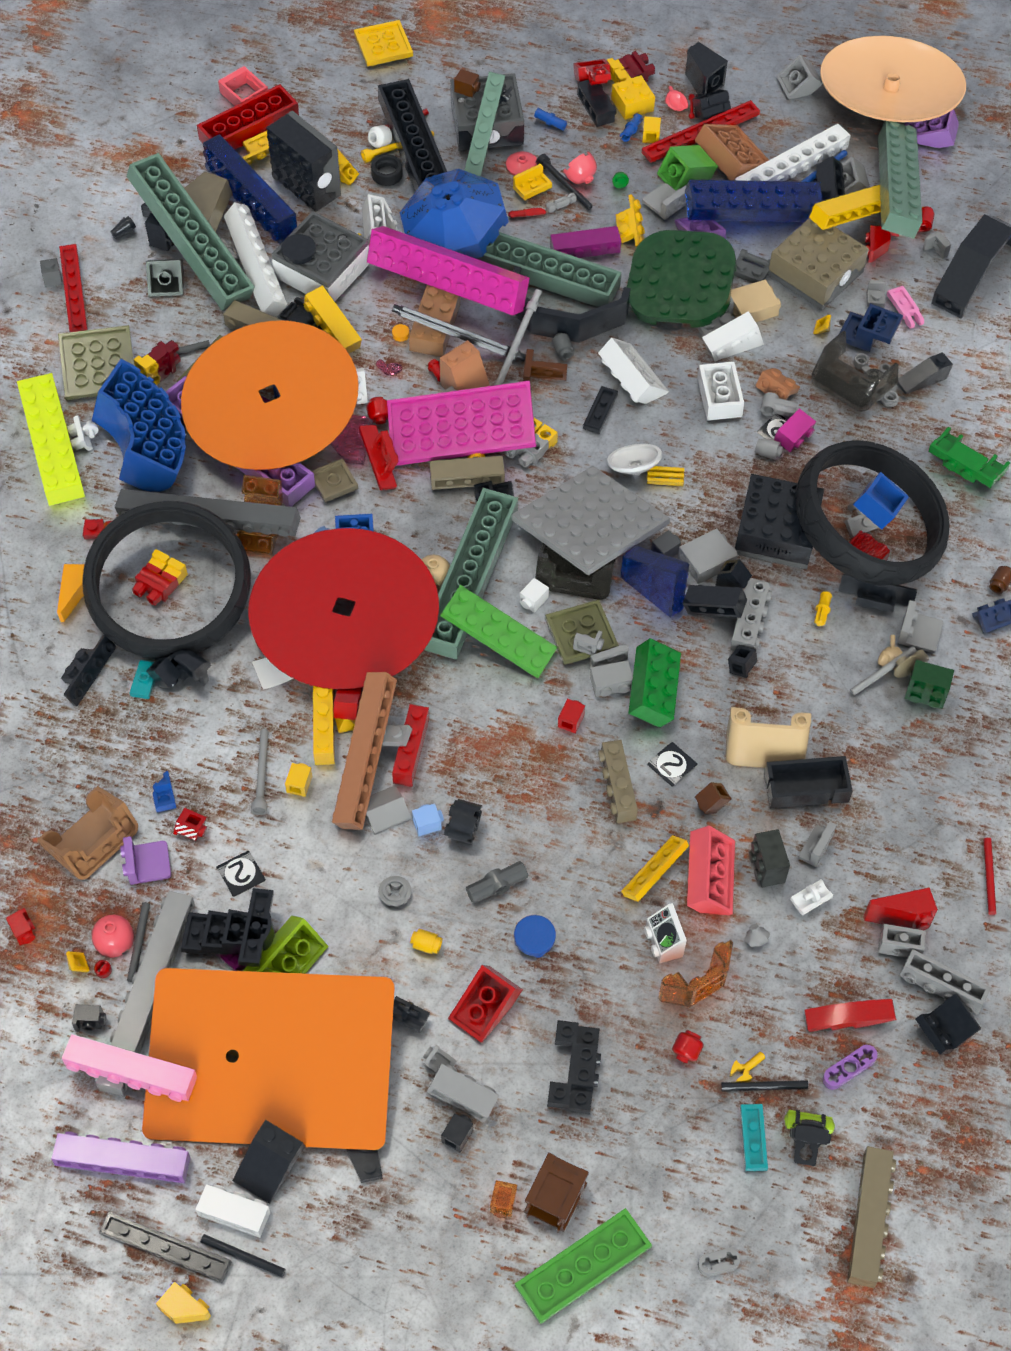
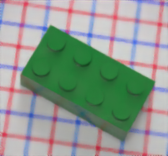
(654, 683)

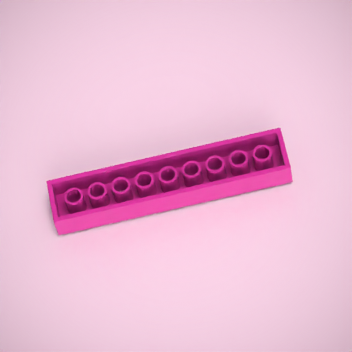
(448, 270)

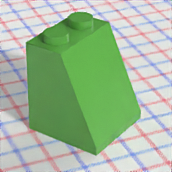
(686, 164)

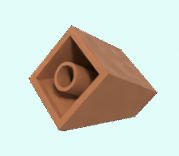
(463, 368)

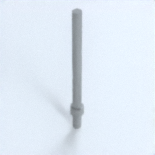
(531, 307)

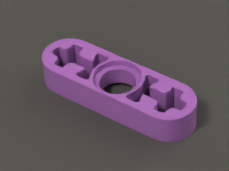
(845, 1075)

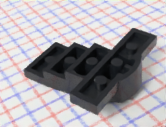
(233, 931)

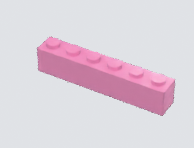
(130, 1068)

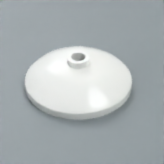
(634, 458)

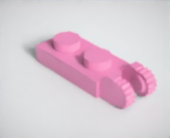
(905, 306)

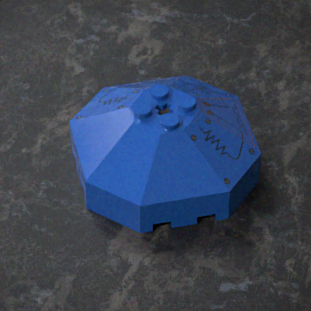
(463, 222)

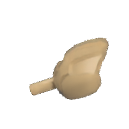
(889, 653)

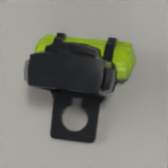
(808, 1129)

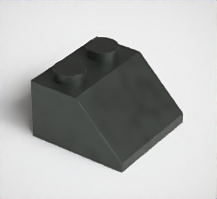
(165, 277)

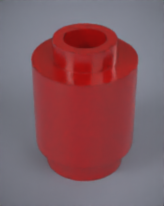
(927, 219)

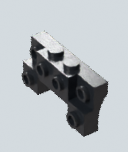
(578, 1091)

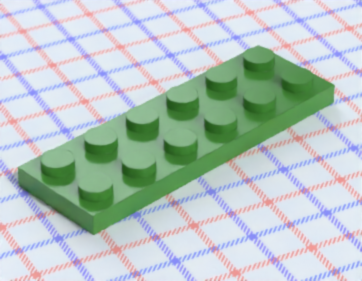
(498, 631)
(583, 1265)

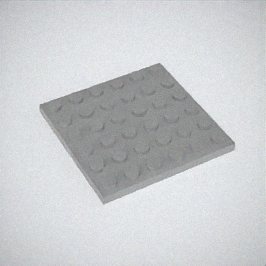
(590, 519)

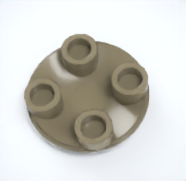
(905, 665)

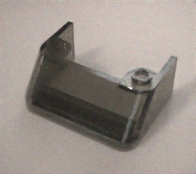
(848, 384)

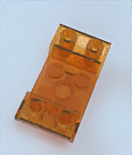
(265, 492)
(678, 992)

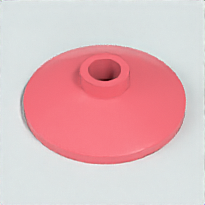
(520, 162)

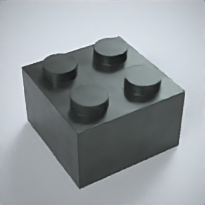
(769, 858)

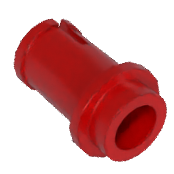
(434, 367)

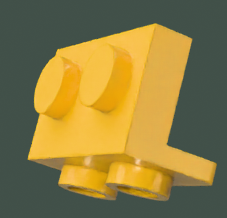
(531, 182)

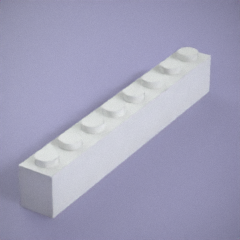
(255, 259)

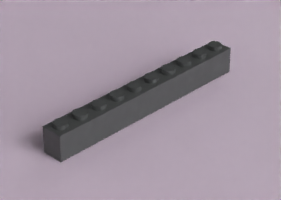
(237, 514)

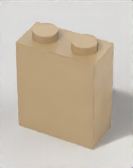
(757, 299)

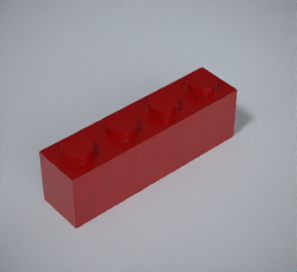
(409, 755)

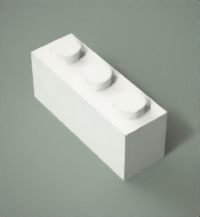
(233, 1210)

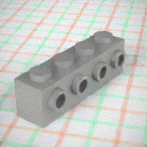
(750, 623)
(944, 981)

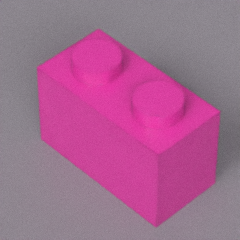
(795, 430)

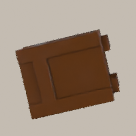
(556, 1192)

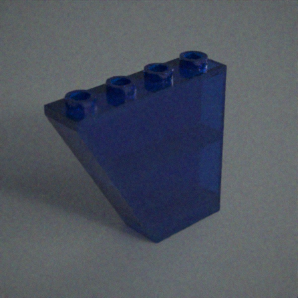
(656, 578)

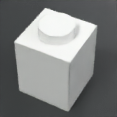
(534, 595)

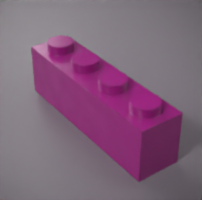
(587, 242)

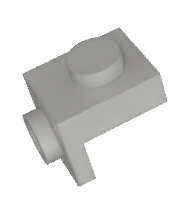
(938, 243)
(436, 1057)

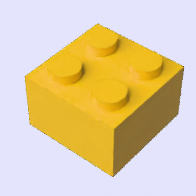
(633, 97)

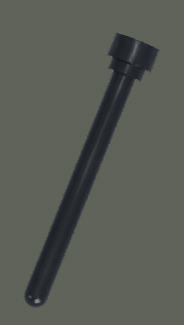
(545, 161)

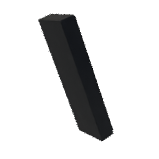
(600, 410)

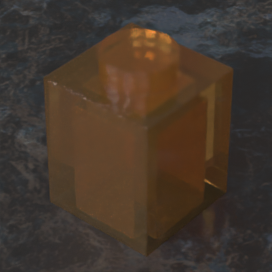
(503, 1199)

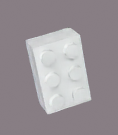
(720, 391)

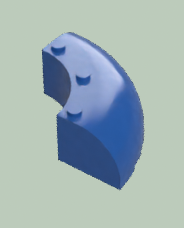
(143, 426)

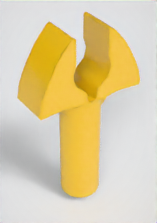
(749, 1065)

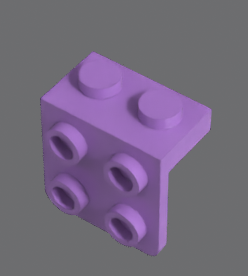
(145, 861)

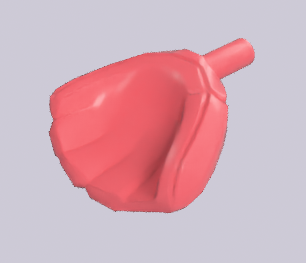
(676, 100)

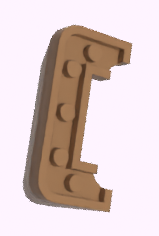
(93, 836)

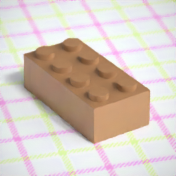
(441, 306)

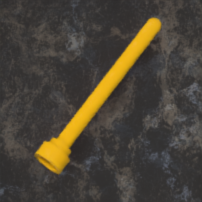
(369, 154)

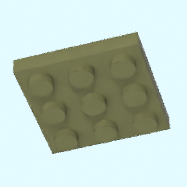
(580, 619)

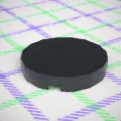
(298, 248)

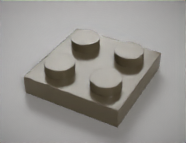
(334, 480)

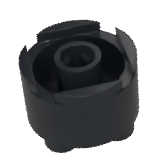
(463, 821)

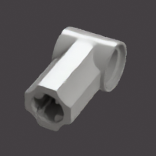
(774, 405)

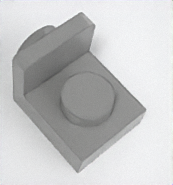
(876, 293)
(588, 645)

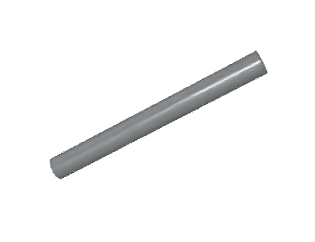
(881, 672)

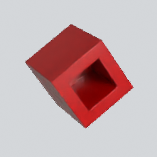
(571, 715)

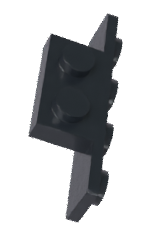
(876, 595)
(86, 668)

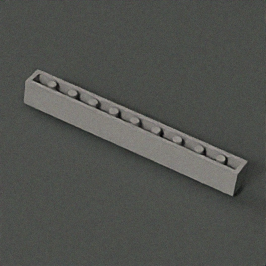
(160, 954)

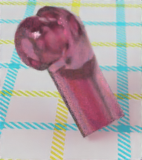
(389, 369)

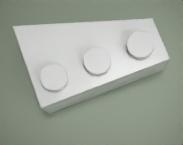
(376, 214)
(733, 337)

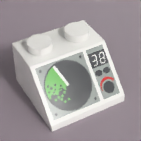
(665, 934)

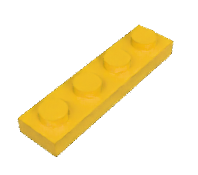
(655, 868)

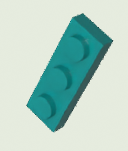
(753, 1137)

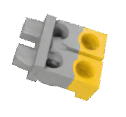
(543, 443)

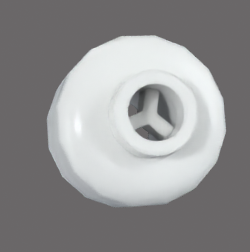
(380, 136)

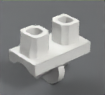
(84, 431)
(811, 897)

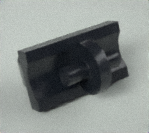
(409, 1014)

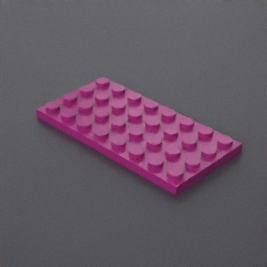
(462, 423)

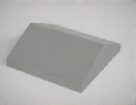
(386, 810)

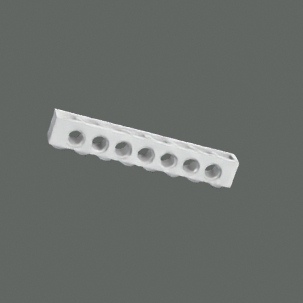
(801, 156)

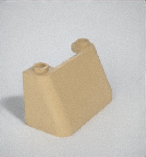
(759, 743)

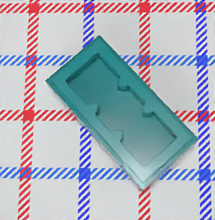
(142, 682)

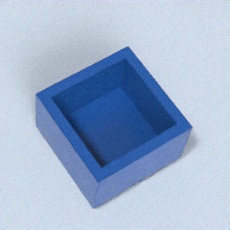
(881, 500)

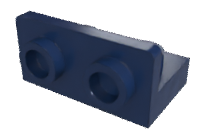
(994, 616)

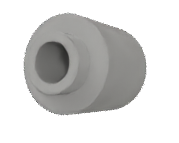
(769, 448)

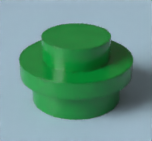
(620, 180)

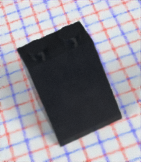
(705, 69)

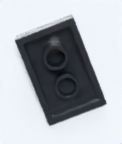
(268, 1161)

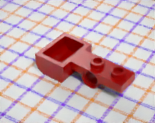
(595, 71)

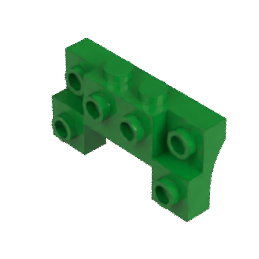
(966, 461)

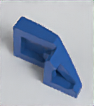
(163, 794)

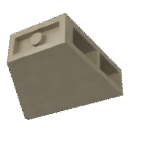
(211, 196)

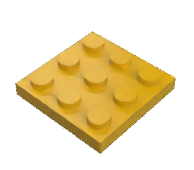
(383, 43)

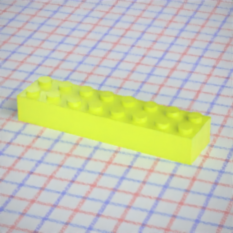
(50, 439)

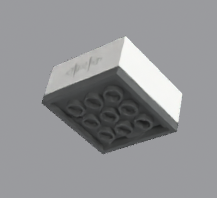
(337, 262)

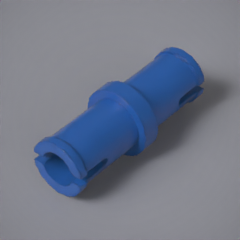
(550, 119)
(631, 127)

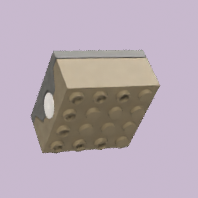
(817, 263)

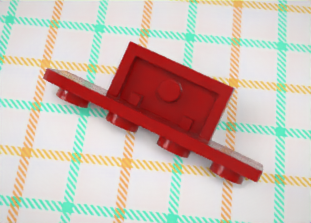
(381, 455)

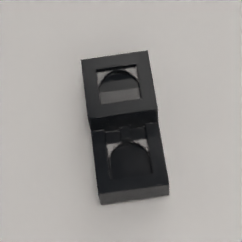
(505, 487)

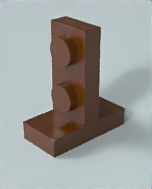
(543, 369)

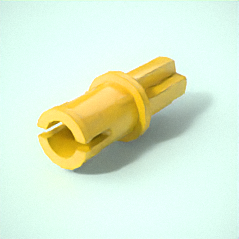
(823, 608)

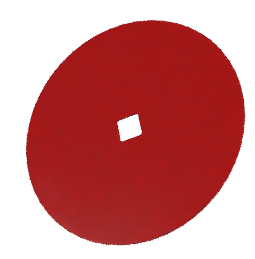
(296, 597)

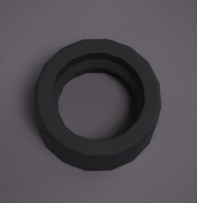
(389, 161)

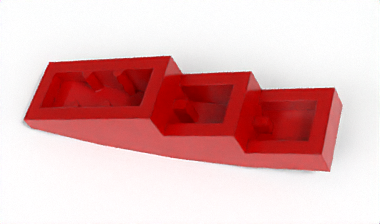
(850, 1014)

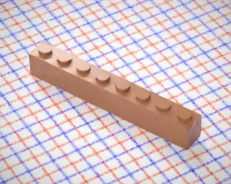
(364, 751)

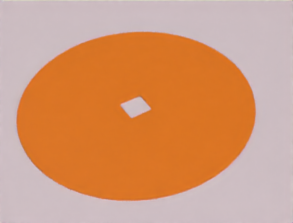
(233, 422)

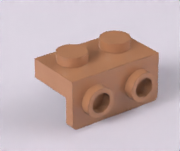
(775, 382)

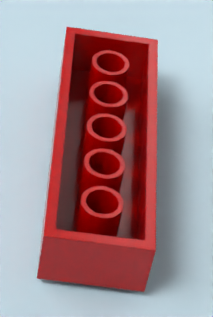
(249, 117)

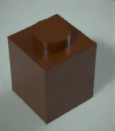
(466, 83)
(712, 798)

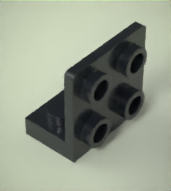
(948, 1025)

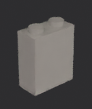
(707, 555)

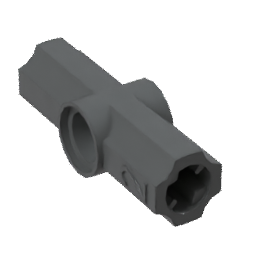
(497, 882)

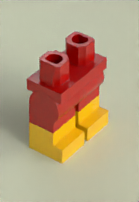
(159, 577)

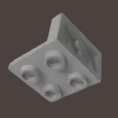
(665, 200)
(920, 630)

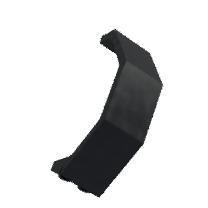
(971, 264)
(578, 326)

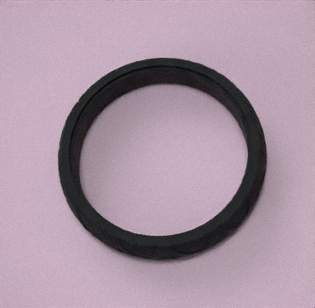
(901, 472)
(155, 513)

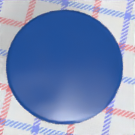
(534, 935)

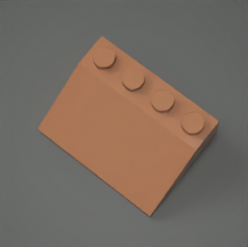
(730, 149)

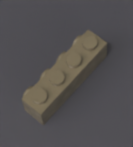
(466, 472)
(618, 781)

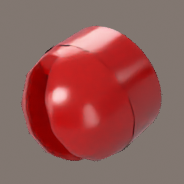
(105, 971)

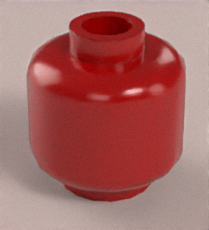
(377, 410)
(687, 1046)

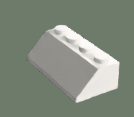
(632, 371)

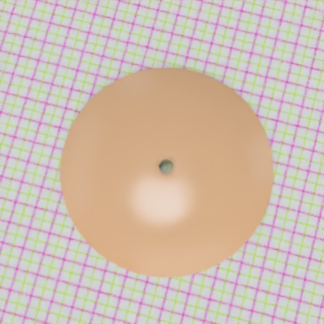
(893, 79)

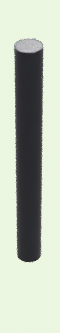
(764, 1085)
(242, 1255)

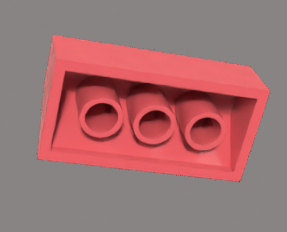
(711, 872)

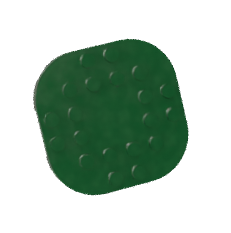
(681, 277)

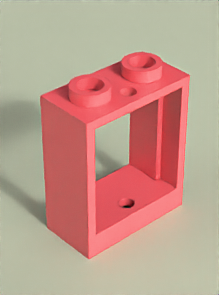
(241, 76)

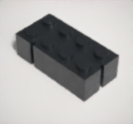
(807, 782)

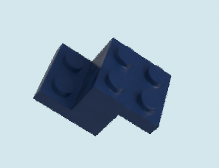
(874, 325)

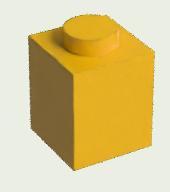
(651, 129)
(298, 779)

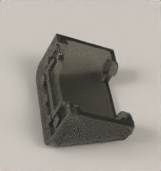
(568, 579)

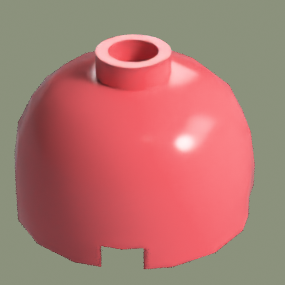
(581, 169)
(112, 935)

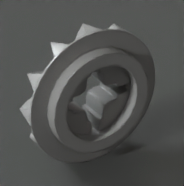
(395, 883)

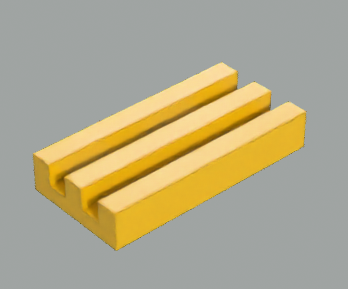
(666, 473)

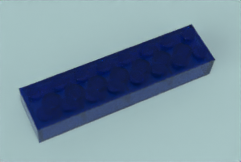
(250, 189)
(751, 200)

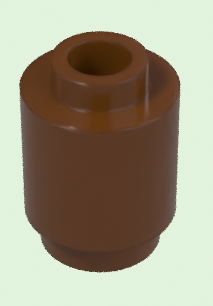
(1000, 580)

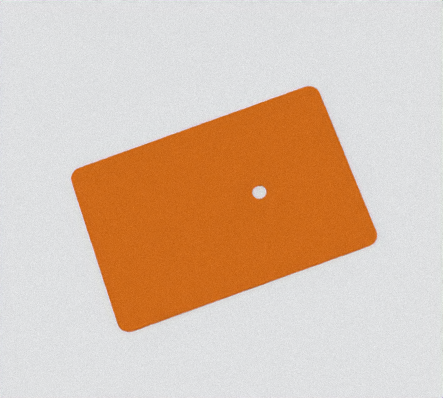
(306, 1048)

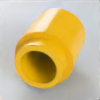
(426, 941)

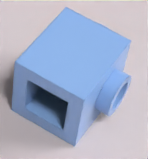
(427, 819)

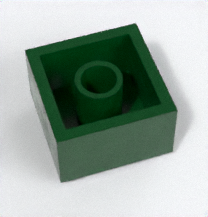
(929, 684)

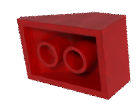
(907, 909)
(485, 1003)

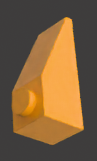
(70, 590)

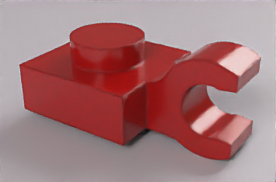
(93, 527)

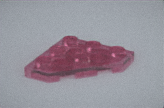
(349, 441)

